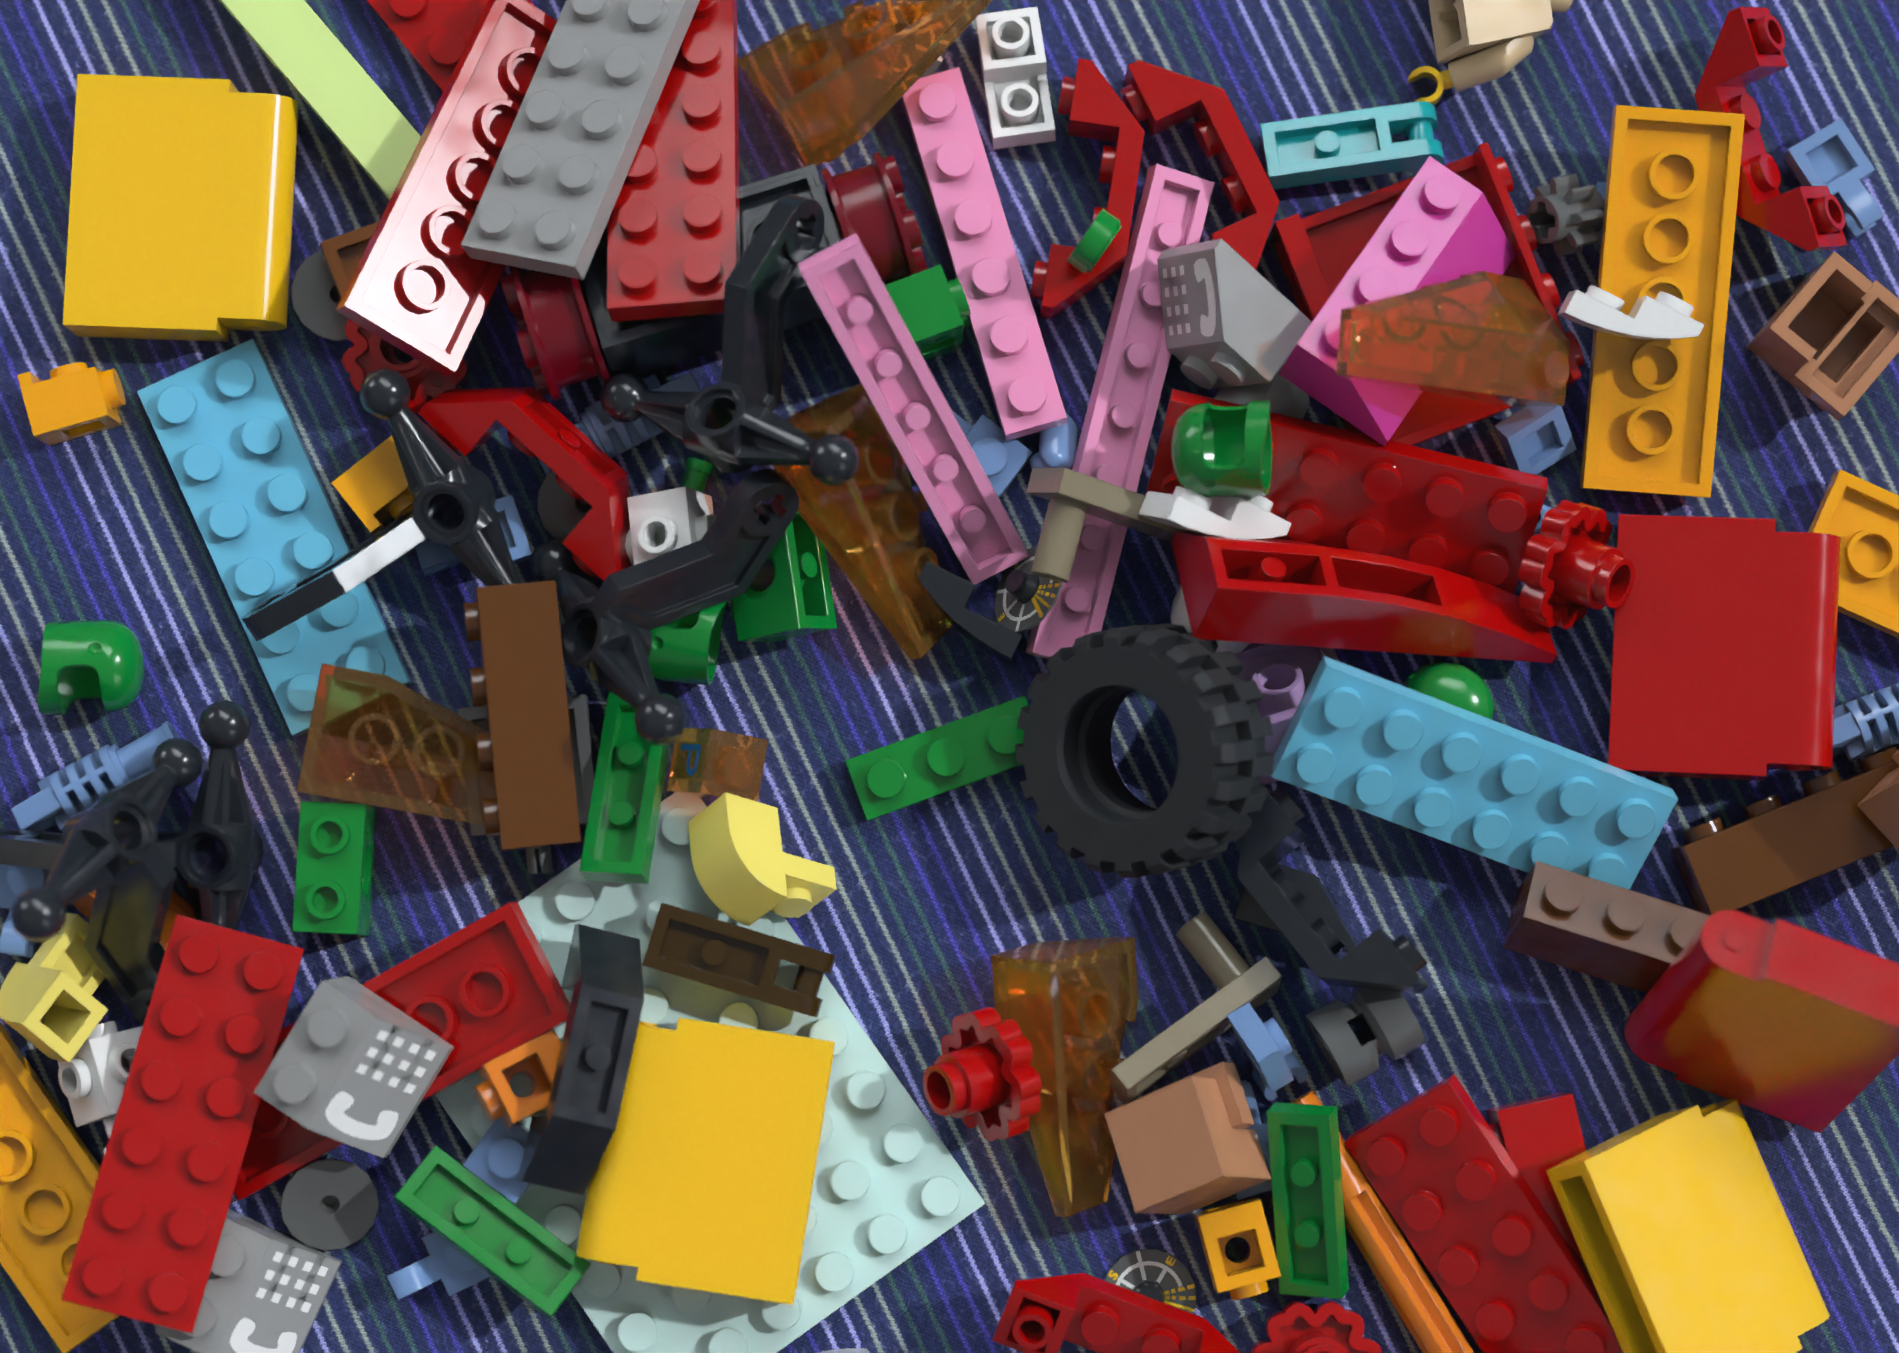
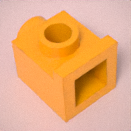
(72, 402)
(376, 487)
(1241, 1220)

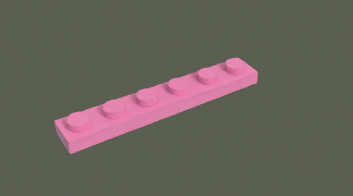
(983, 255)
(913, 408)

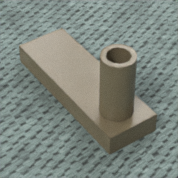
(1070, 499)
(1206, 1022)

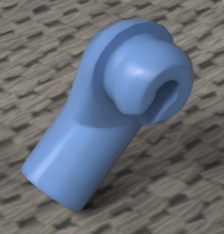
(1057, 447)

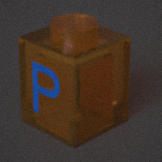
(717, 762)

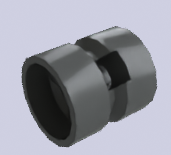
(1386, 1021)

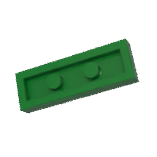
(938, 760)
(623, 801)
(1308, 1200)
(492, 1232)

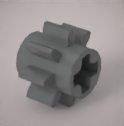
(1566, 214)

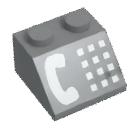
(1224, 316)
(353, 1067)
(258, 1292)

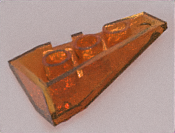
(841, 79)
(1459, 339)
(871, 519)
(391, 749)
(1073, 1012)

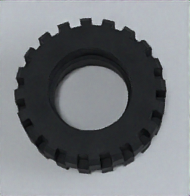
(1073, 765)

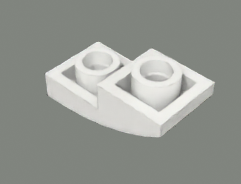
(1015, 78)
(1649, 318)
(1218, 516)

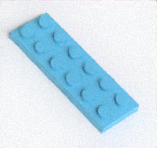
(265, 520)
(1468, 778)

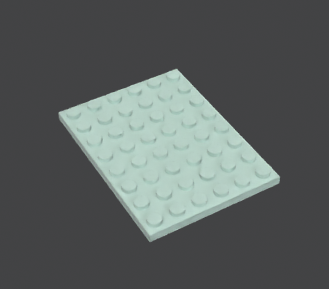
(880, 1167)

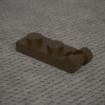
(736, 959)

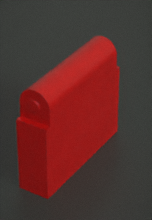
(1724, 648)
(1771, 1018)

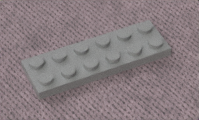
(577, 134)

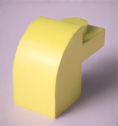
(743, 863)
(53, 993)

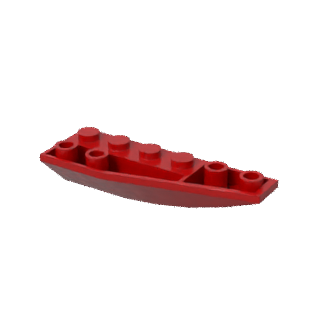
(1347, 601)

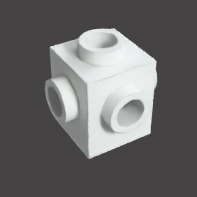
(666, 522)
(99, 1073)

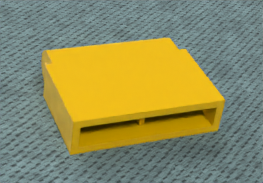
(179, 209)
(712, 1160)
(1689, 1237)

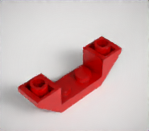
(1744, 53)
(1170, 98)
(1098, 115)
(535, 427)
(1099, 1318)

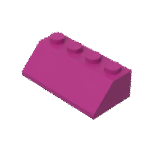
(1428, 237)

